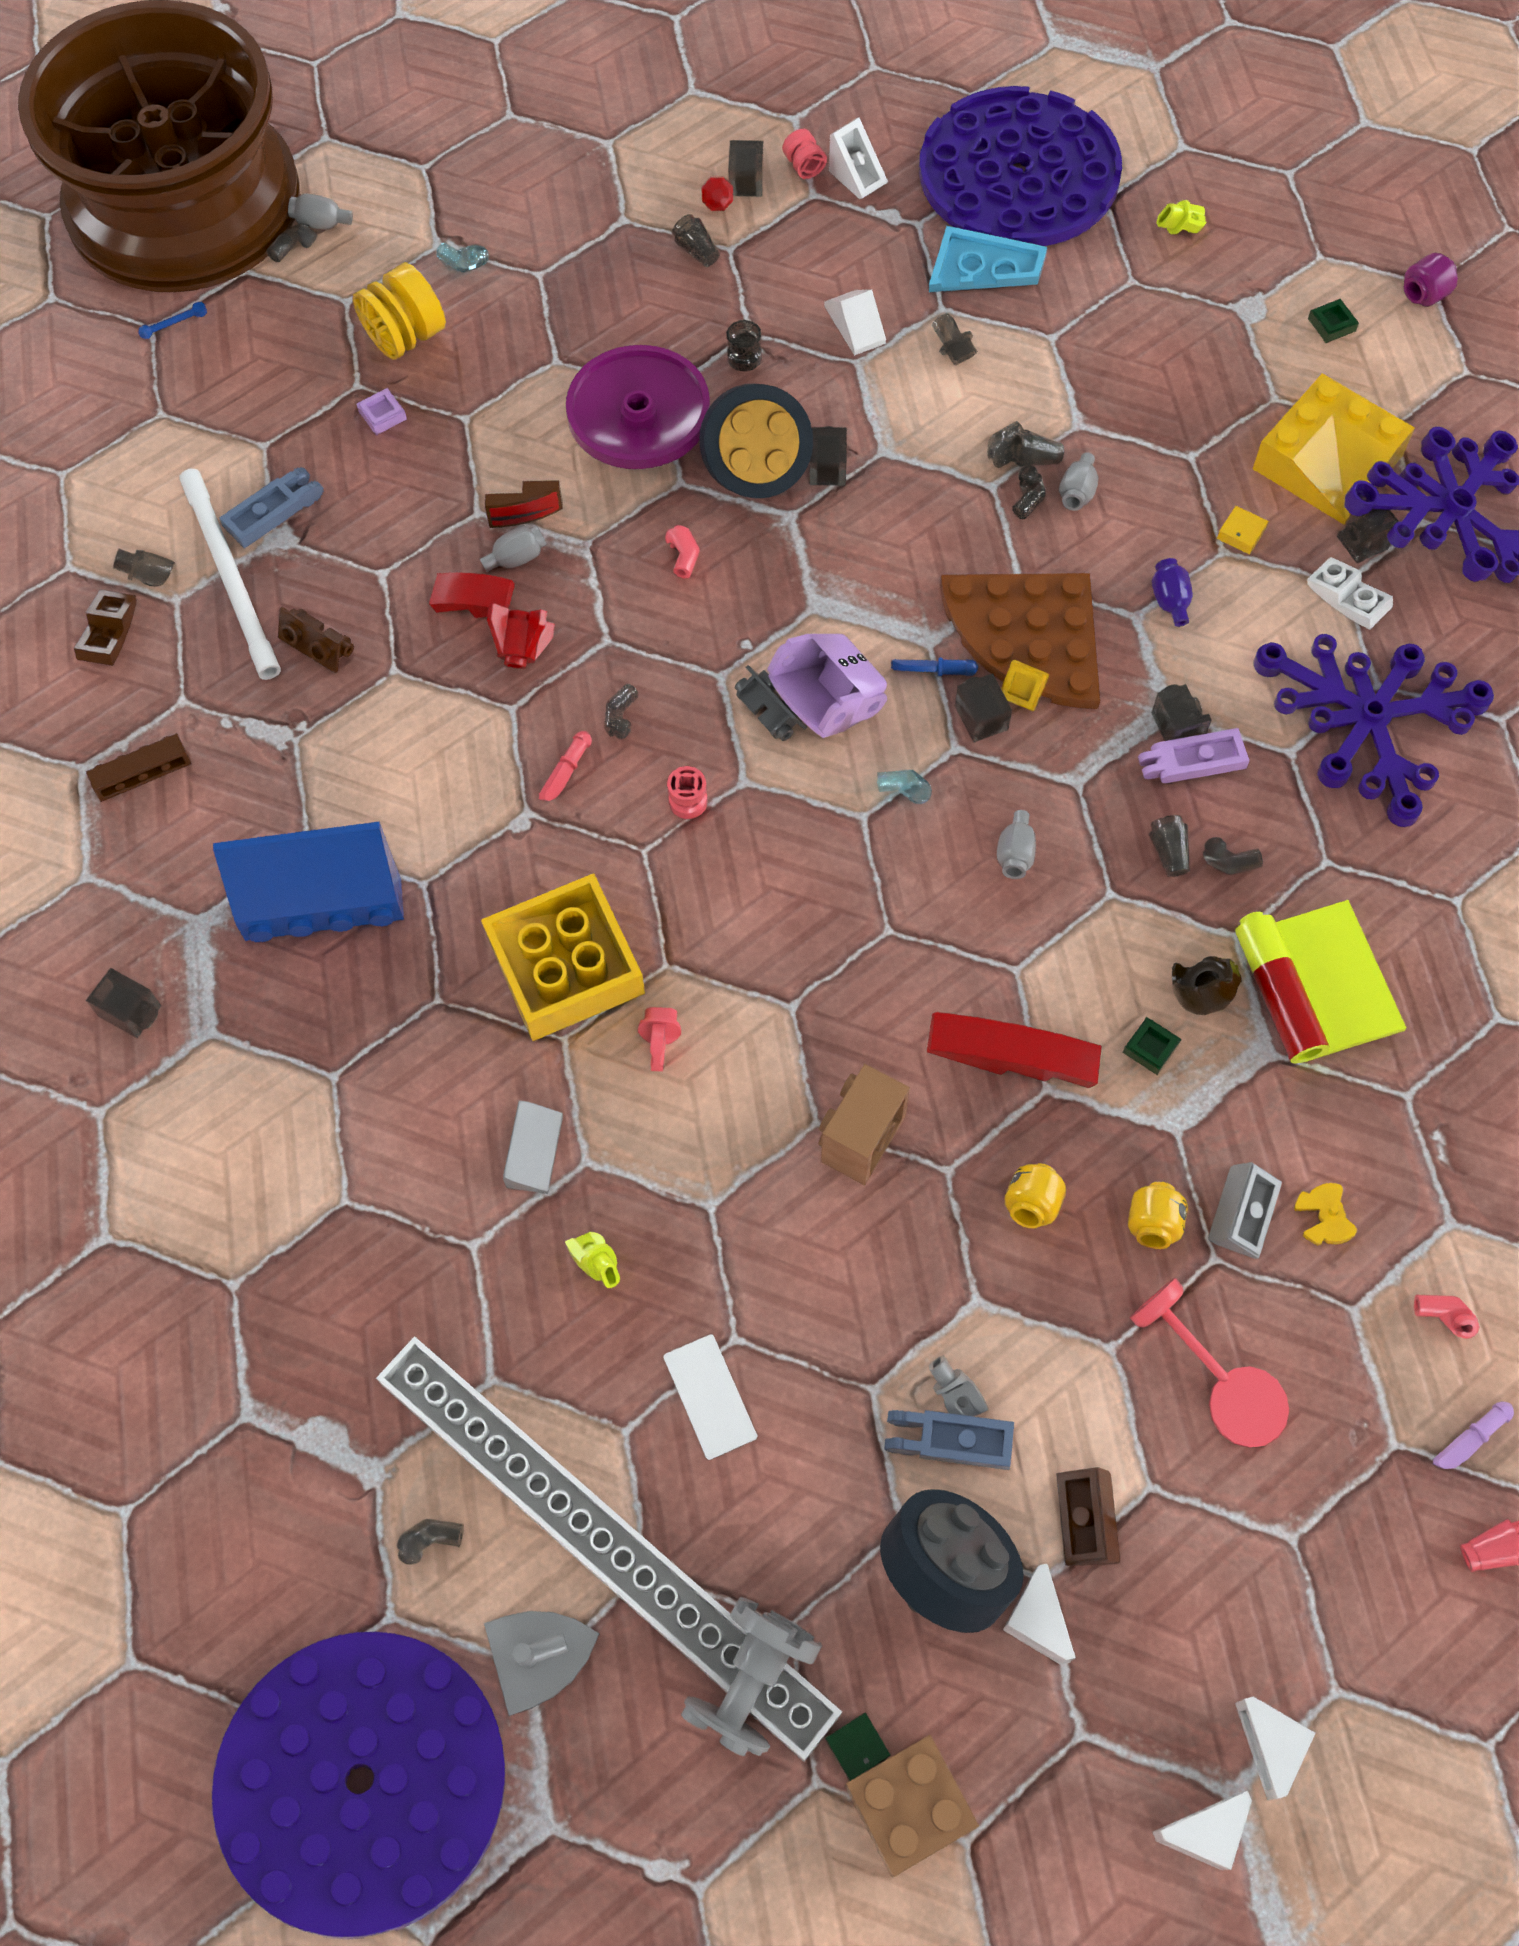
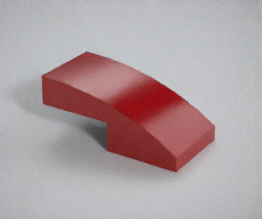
(470, 592)

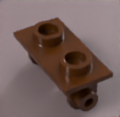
(307, 636)

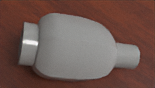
(318, 211)
(1079, 483)
(515, 548)
(1017, 846)

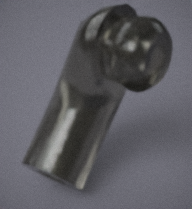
(289, 238)
(1032, 492)
(615, 708)

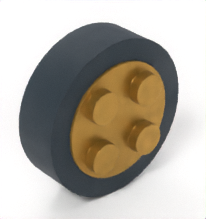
(756, 440)

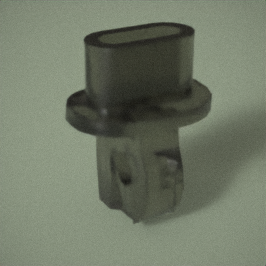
(955, 345)
(145, 566)

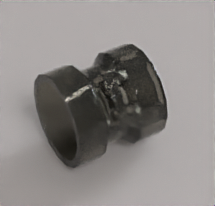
(744, 345)

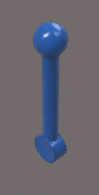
(198, 310)

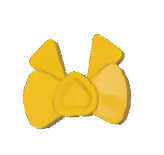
(1334, 1225)

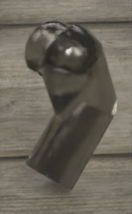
(999, 442)
(1229, 862)
(425, 1533)

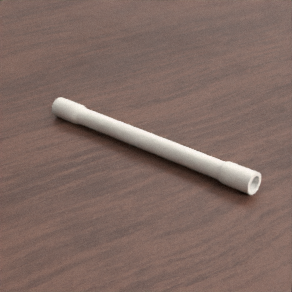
(259, 646)

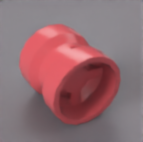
(803, 152)
(687, 792)

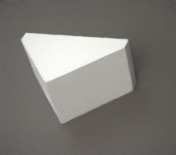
(854, 160)
(857, 320)
(1039, 1619)
(1275, 1744)
(1210, 1833)

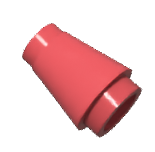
(1493, 1548)

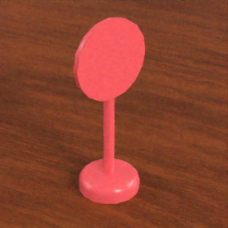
(1246, 1401)

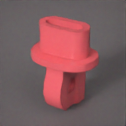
(659, 1029)

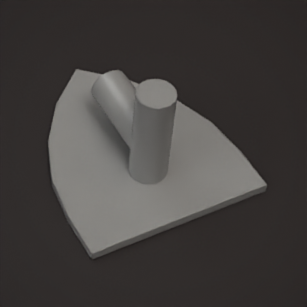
(537, 1655)

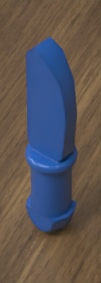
(942, 666)

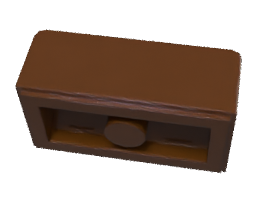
(1088, 1517)

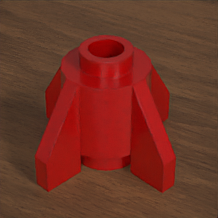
(519, 634)

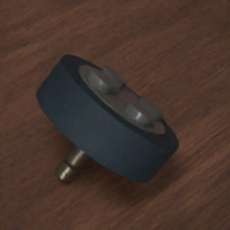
(951, 1561)

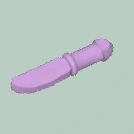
(1471, 1439)

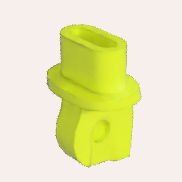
(1182, 216)
(595, 1258)

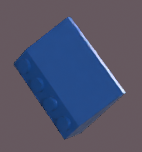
(310, 881)

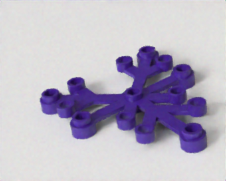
(1454, 501)
(1331, 689)

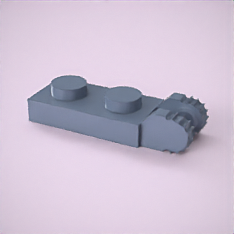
(271, 506)
(954, 1438)

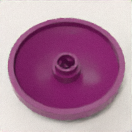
(637, 406)

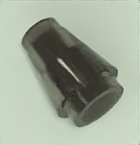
(695, 239)
(1033, 449)
(1171, 844)

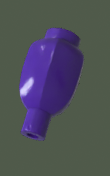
(1173, 590)

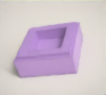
(381, 411)

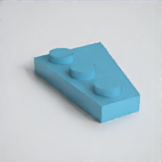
(984, 261)

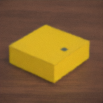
(1242, 529)
(1024, 685)

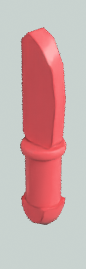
(564, 769)

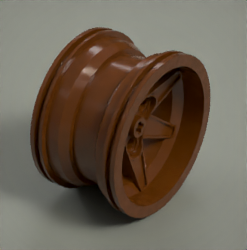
(137, 130)

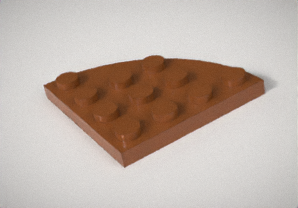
(1029, 620)

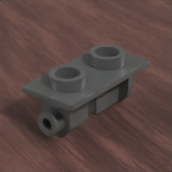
(760, 692)

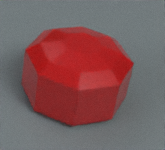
(717, 193)

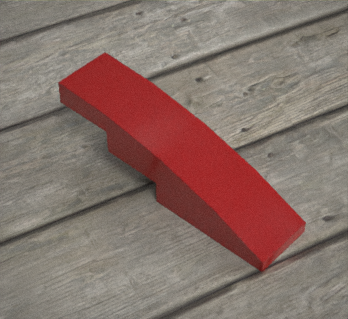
(1014, 1048)

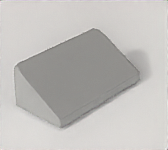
(532, 1148)
(1245, 1209)

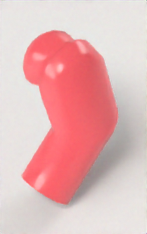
(683, 540)
(1450, 1311)

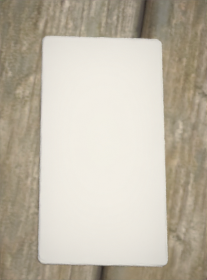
(710, 1397)

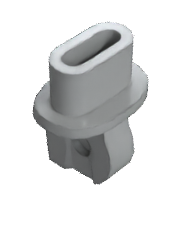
(957, 1389)

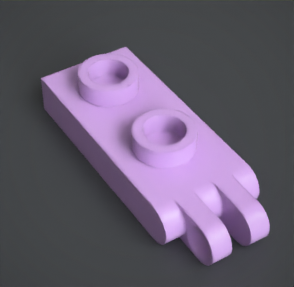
(1195, 756)

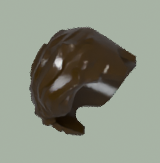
(1207, 985)

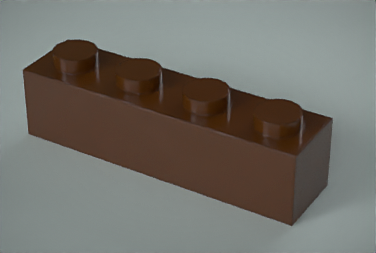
(138, 767)

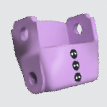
(827, 682)

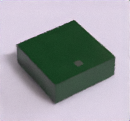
(1333, 320)
(1152, 1045)
(857, 1747)

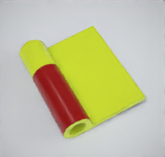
(1319, 981)

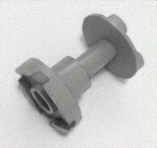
(760, 1662)

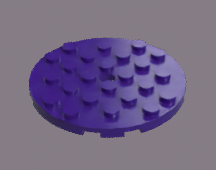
(1067, 158)
(375, 1857)

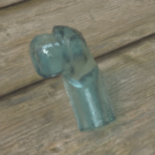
(464, 259)
(907, 783)

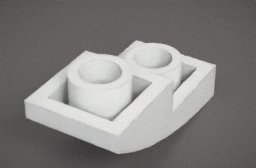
(1343, 590)

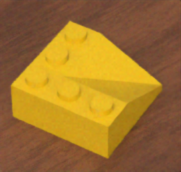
(1329, 445)
(564, 956)

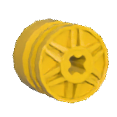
(399, 310)

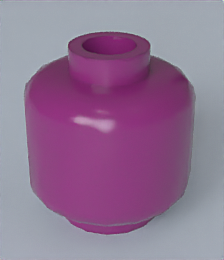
(1430, 279)

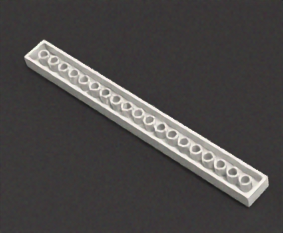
(600, 1540)

